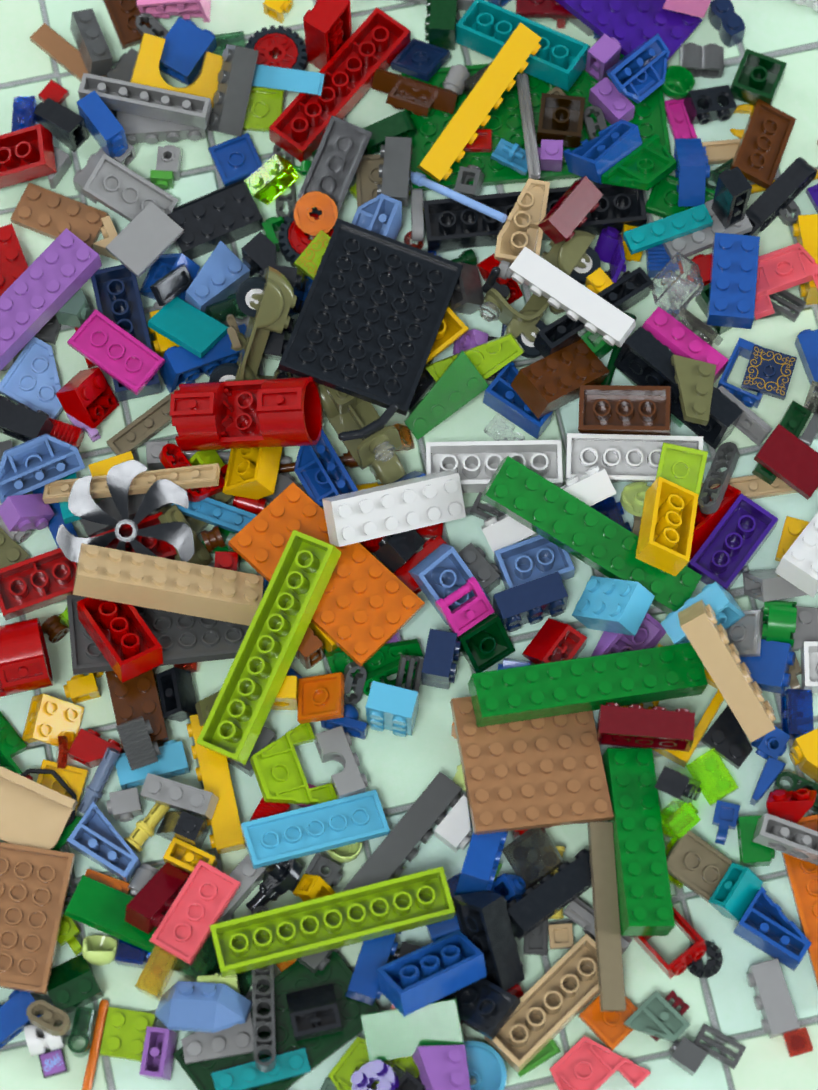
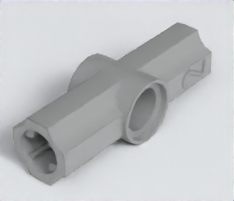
(584, 917)

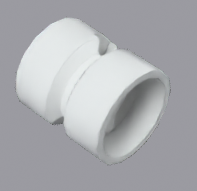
(37, 1044)

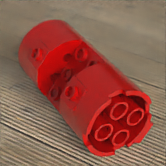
(247, 414)
(23, 658)

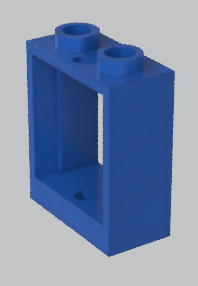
(744, 349)

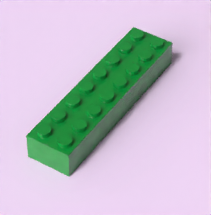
(638, 843)

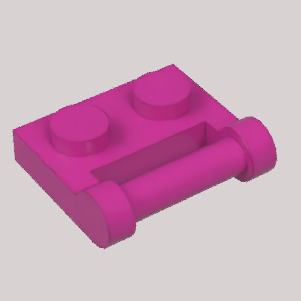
(469, 612)

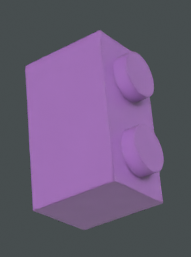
(602, 57)
(611, 102)
(25, 512)
(158, 1053)

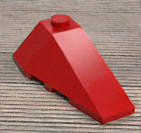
(707, 522)

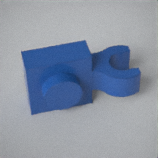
(725, 817)

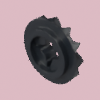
(712, 966)

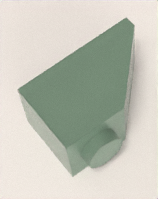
(74, 311)

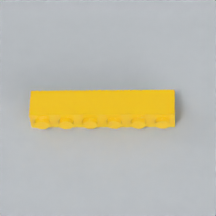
(217, 779)

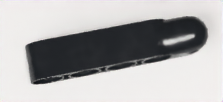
(779, 195)

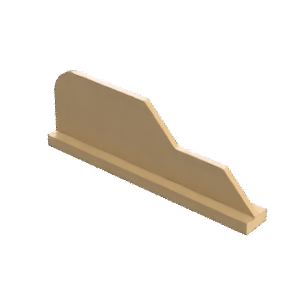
(31, 812)

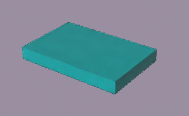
(188, 327)

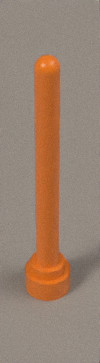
(95, 1045)

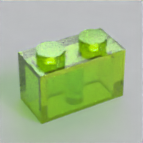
(271, 179)
(678, 819)

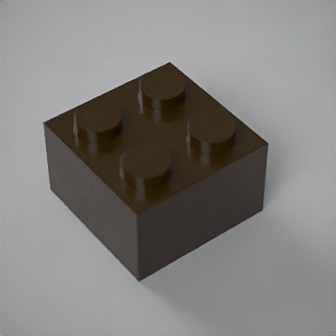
(561, 119)

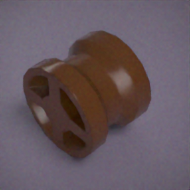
(213, 538)
(54, 629)

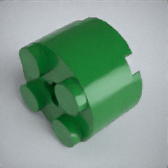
(779, 621)

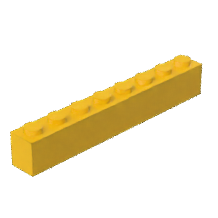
(479, 103)

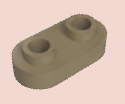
(51, 1018)

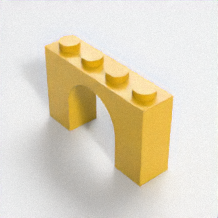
(147, 69)

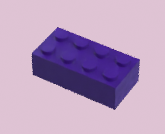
(733, 543)

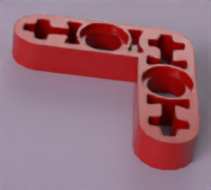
(181, 461)

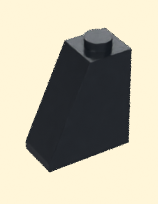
(62, 123)
(183, 827)

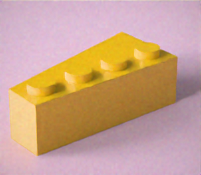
(807, 235)

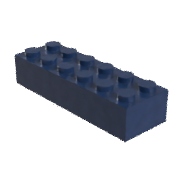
(121, 302)

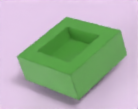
(162, 179)

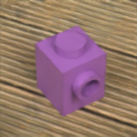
(550, 155)

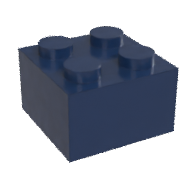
(439, 659)

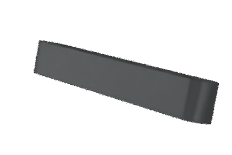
(266, 1022)

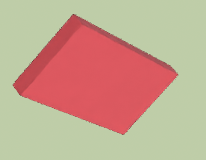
(193, 911)

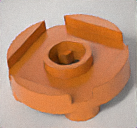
(321, 202)

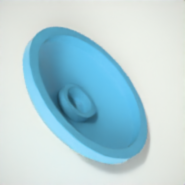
(485, 1066)

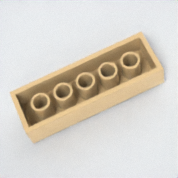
(725, 669)
(549, 1005)

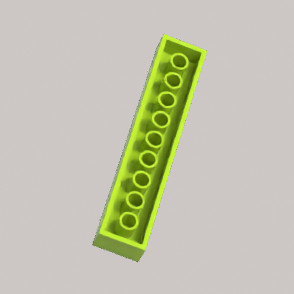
(269, 647)
(332, 921)

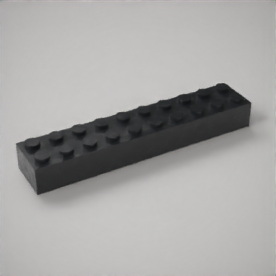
(456, 226)

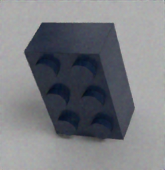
(531, 602)

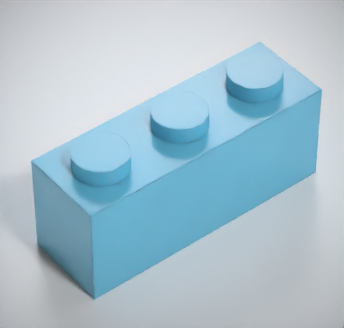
(170, 764)

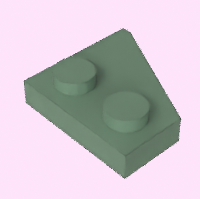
(657, 1019)

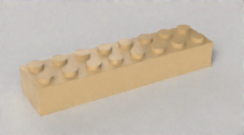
(167, 584)

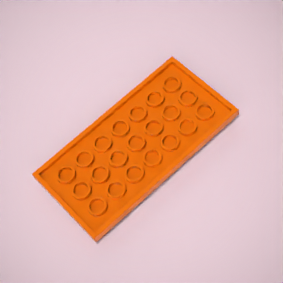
(363, 597)

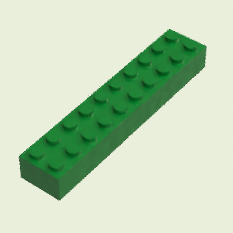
(583, 532)
(586, 684)

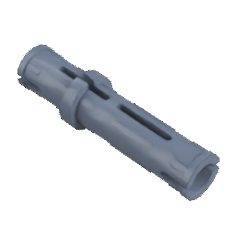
(101, 776)

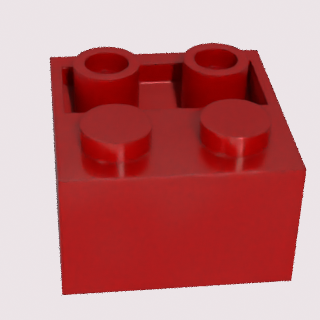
(88, 397)
(555, 643)

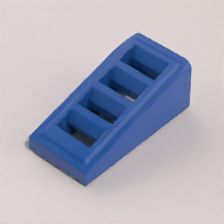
(768, 776)

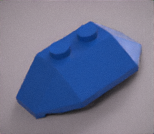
(641, 69)
(322, 471)

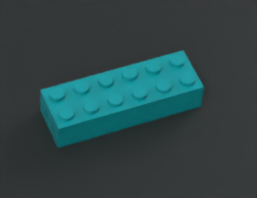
(488, 27)

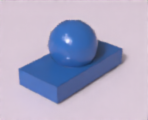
(349, 723)

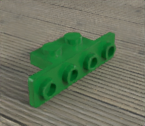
(10, 745)

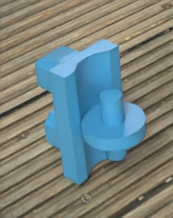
(511, 156)

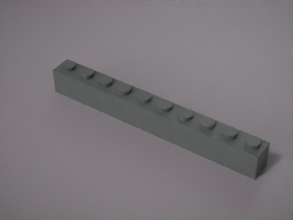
(399, 846)

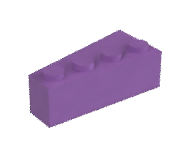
(442, 1067)

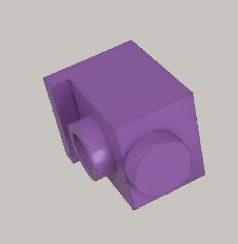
(469, 340)

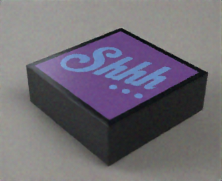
(53, 1063)

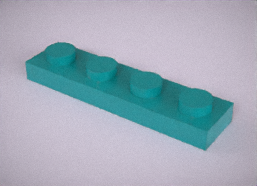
(667, 229)
(248, 1076)

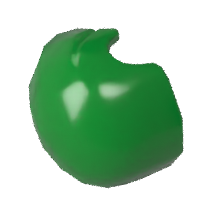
(677, 82)

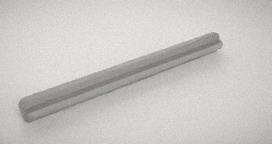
(528, 126)

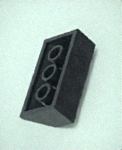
(487, 925)

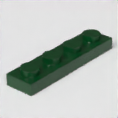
(794, 422)

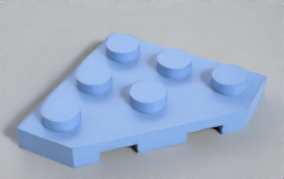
(34, 379)

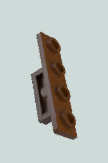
(413, 94)

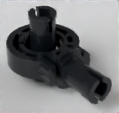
(276, 882)

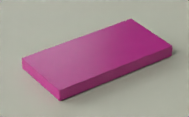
(116, 352)

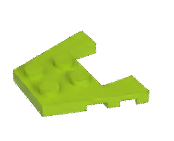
(282, 775)
(356, 1057)

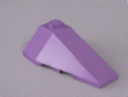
(647, 637)

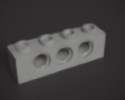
(787, 837)

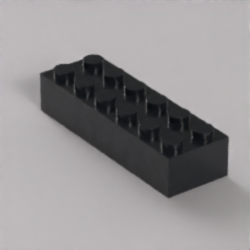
(649, 364)

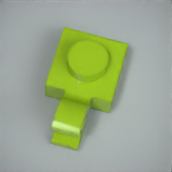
(67, 934)

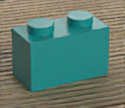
(735, 892)

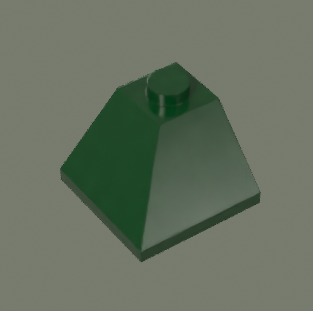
(485, 643)

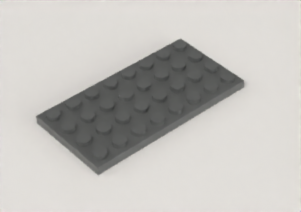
(180, 635)

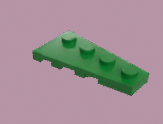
(452, 391)
(385, 655)

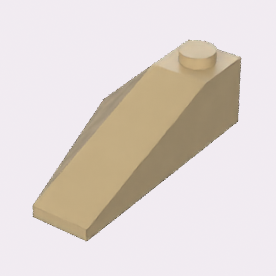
(522, 223)

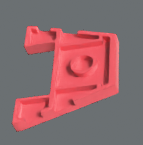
(782, 271)
(591, 1065)

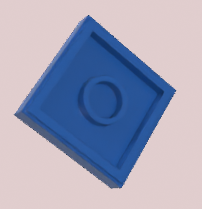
(235, 159)

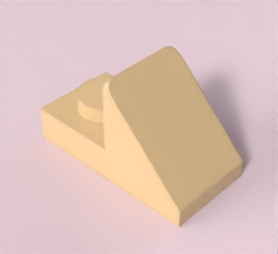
(109, 233)

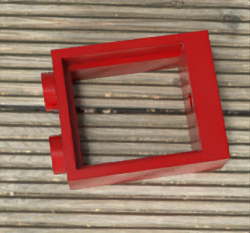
(680, 964)

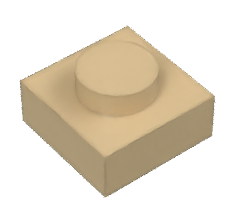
(560, 936)

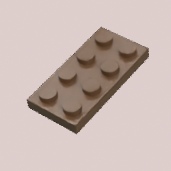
(53, 213)

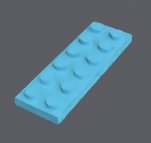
(314, 829)

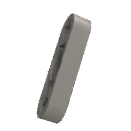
(417, 223)

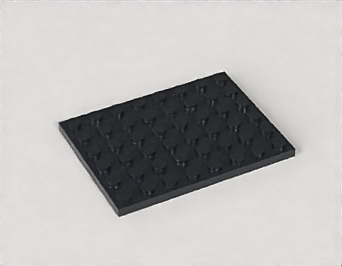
(371, 317)

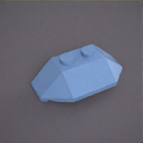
(380, 216)
(36, 465)
(202, 1007)

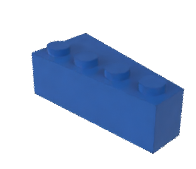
(186, 367)

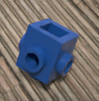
(771, 744)
(509, 886)

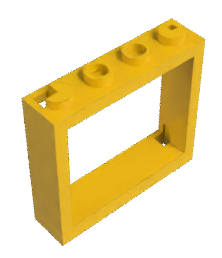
(683, 757)

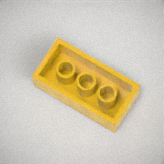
(667, 526)

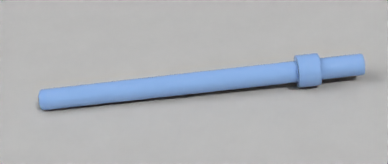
(420, 180)

